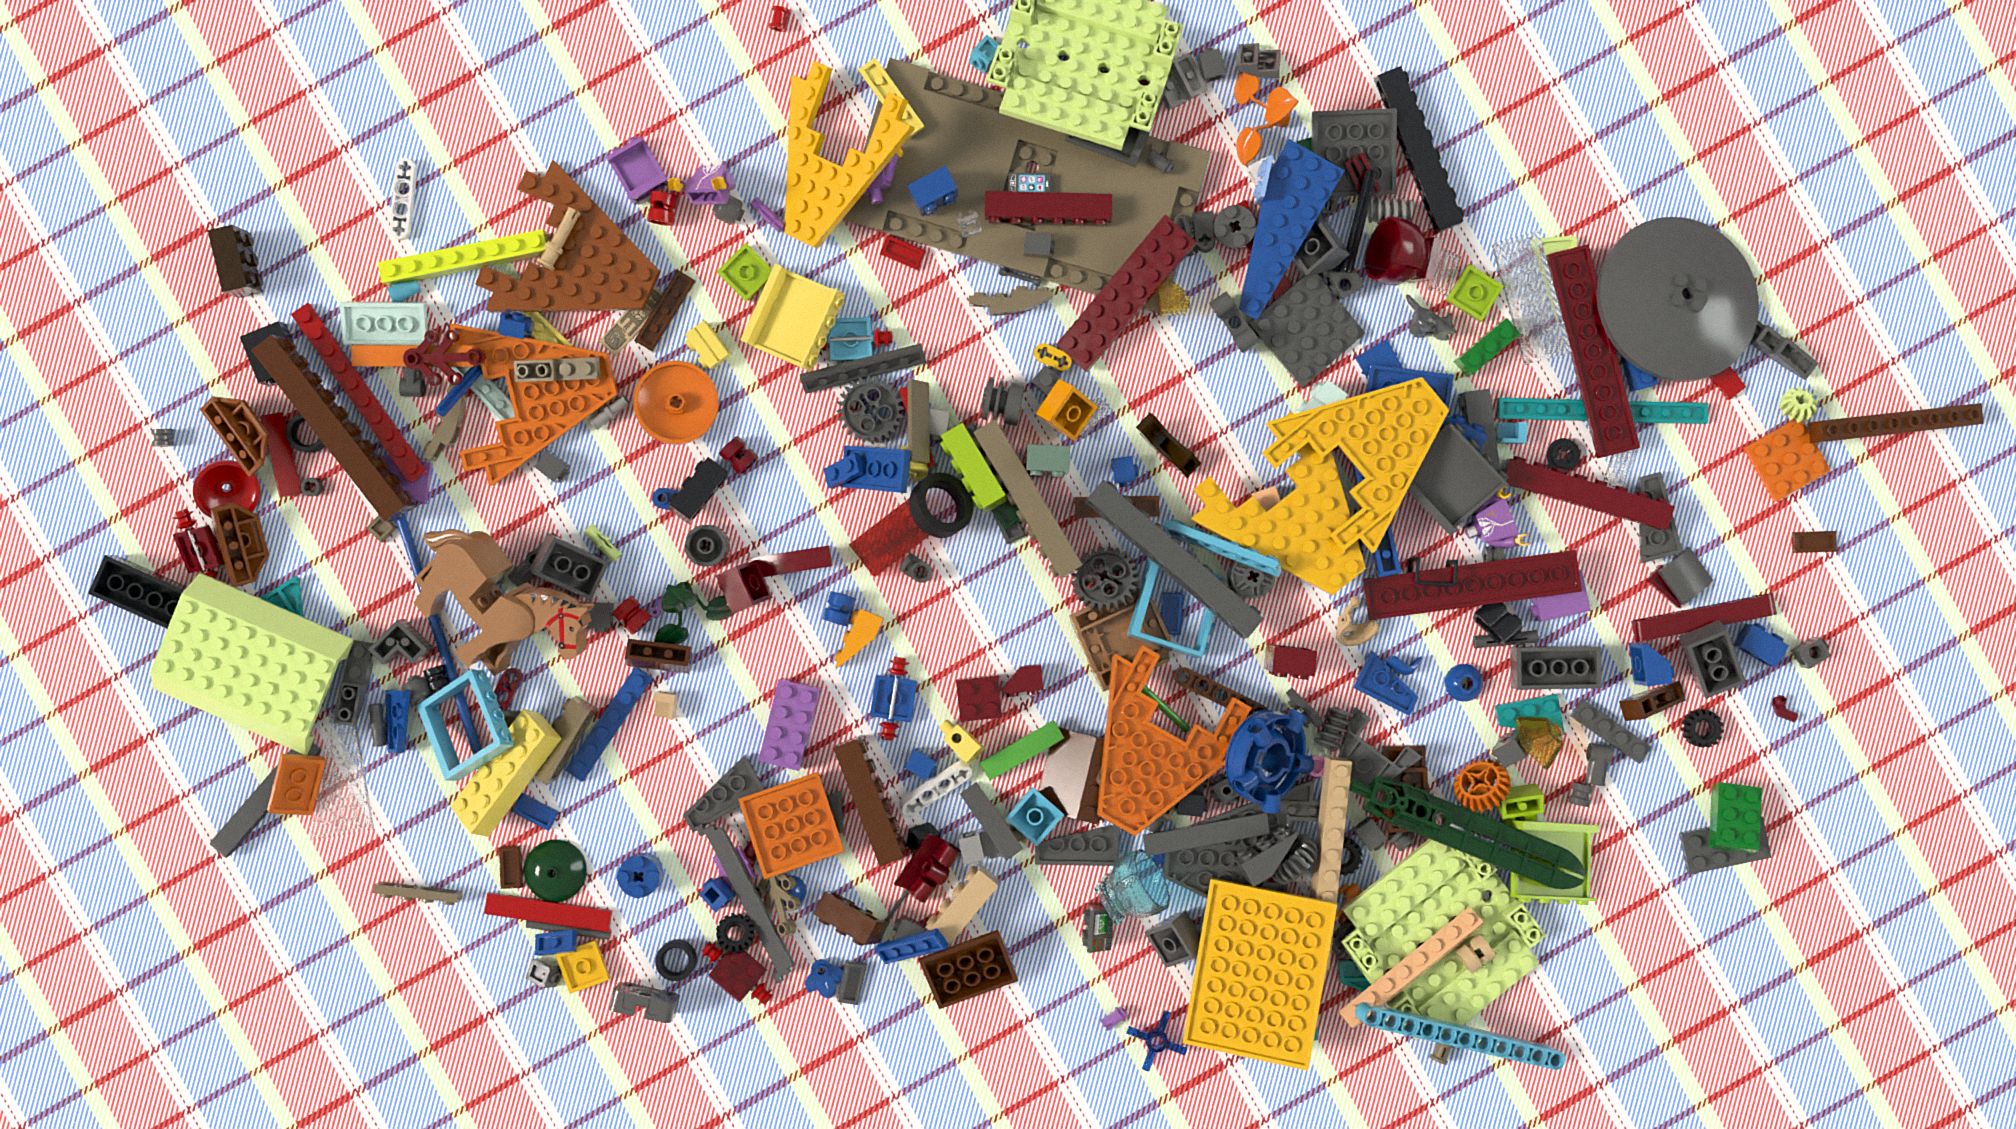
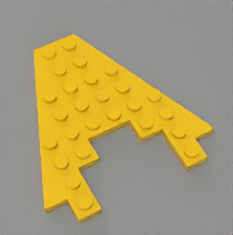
(1383, 437)
(1294, 528)

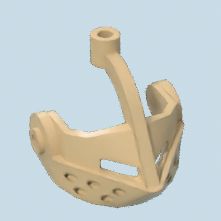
(1361, 632)

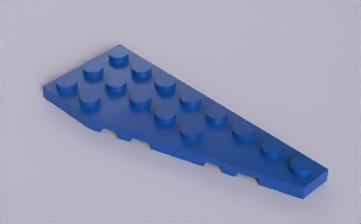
(1292, 202)

